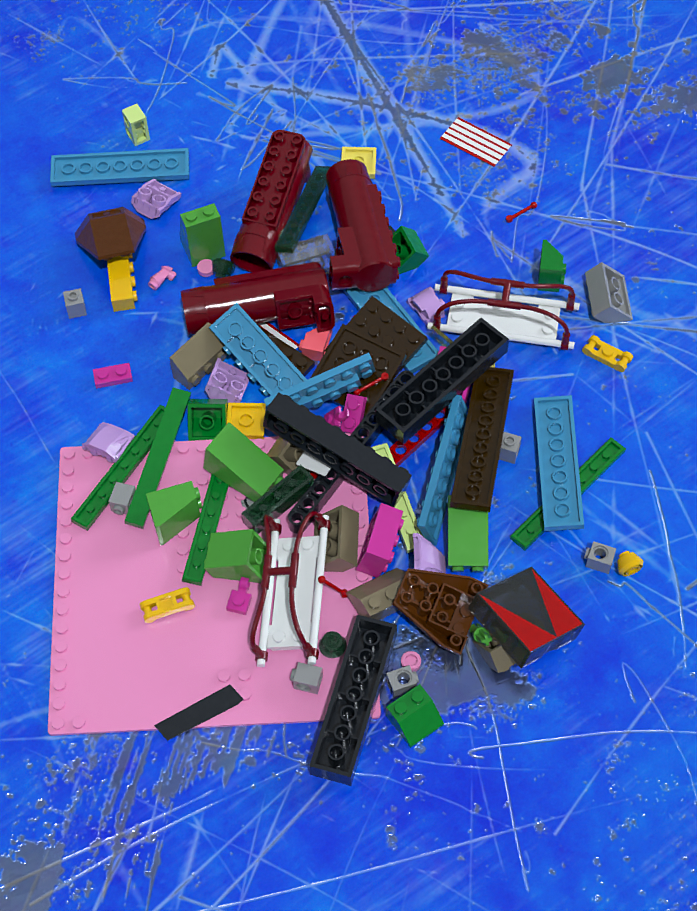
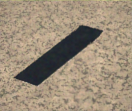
(199, 712)

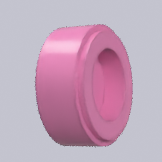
(205, 268)
(411, 658)

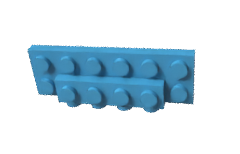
(255, 352)
(330, 383)

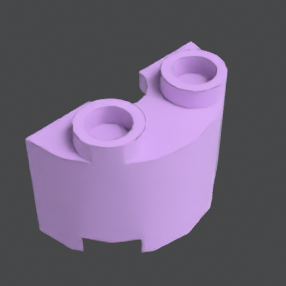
(426, 304)

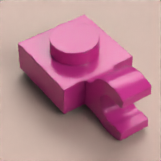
(335, 416)
(240, 600)

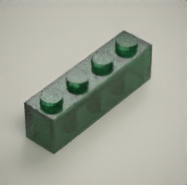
(278, 499)

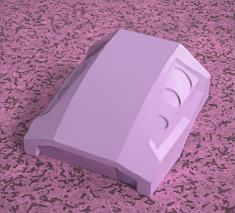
(154, 199)
(226, 382)
(108, 441)
(427, 556)

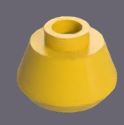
(629, 563)

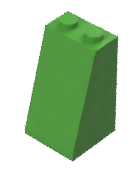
(202, 234)
(241, 463)
(466, 539)

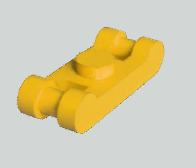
(607, 354)
(166, 604)

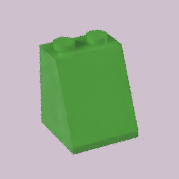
(174, 509)
(236, 555)

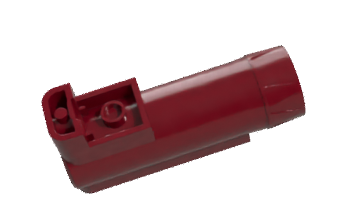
(272, 200)
(363, 241)
(286, 294)

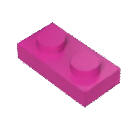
(112, 375)
(356, 408)

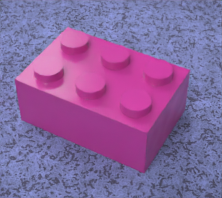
(380, 540)

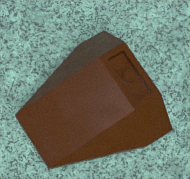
(111, 233)
(439, 605)

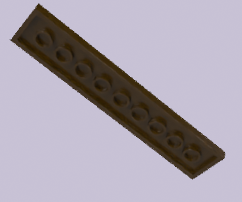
(482, 440)

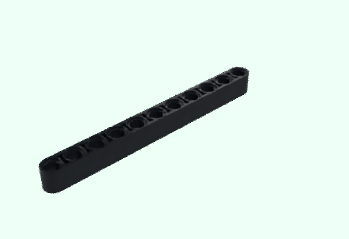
(328, 486)

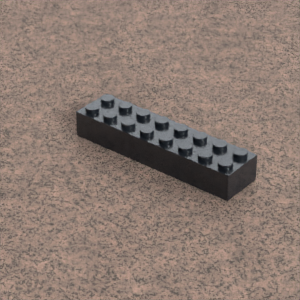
(441, 380)
(336, 449)
(353, 700)

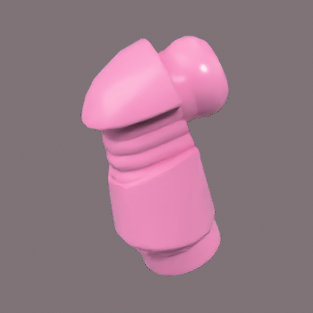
(158, 278)

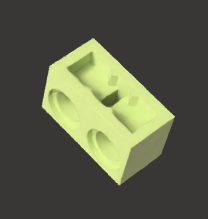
(135, 124)

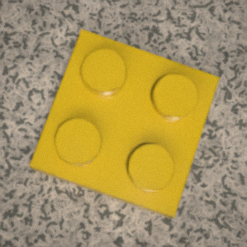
(247, 418)

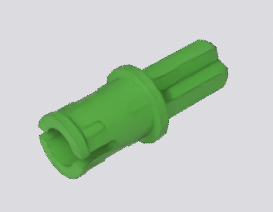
(480, 634)

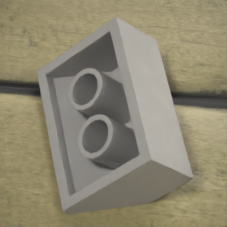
(608, 294)

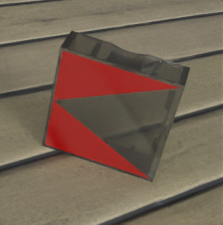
(526, 616)

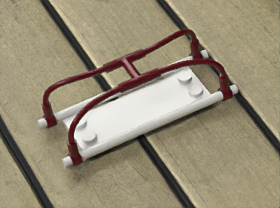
(510, 318)
(296, 592)

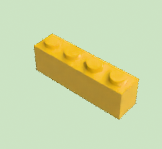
(122, 283)

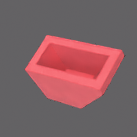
(315, 344)

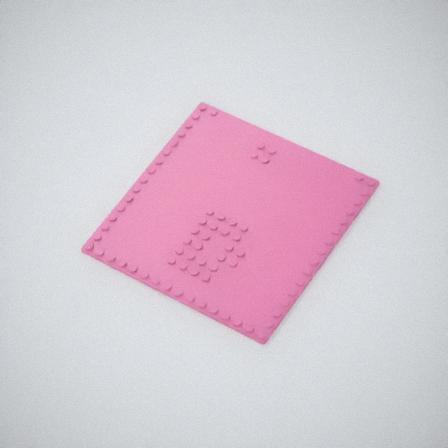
(130, 674)

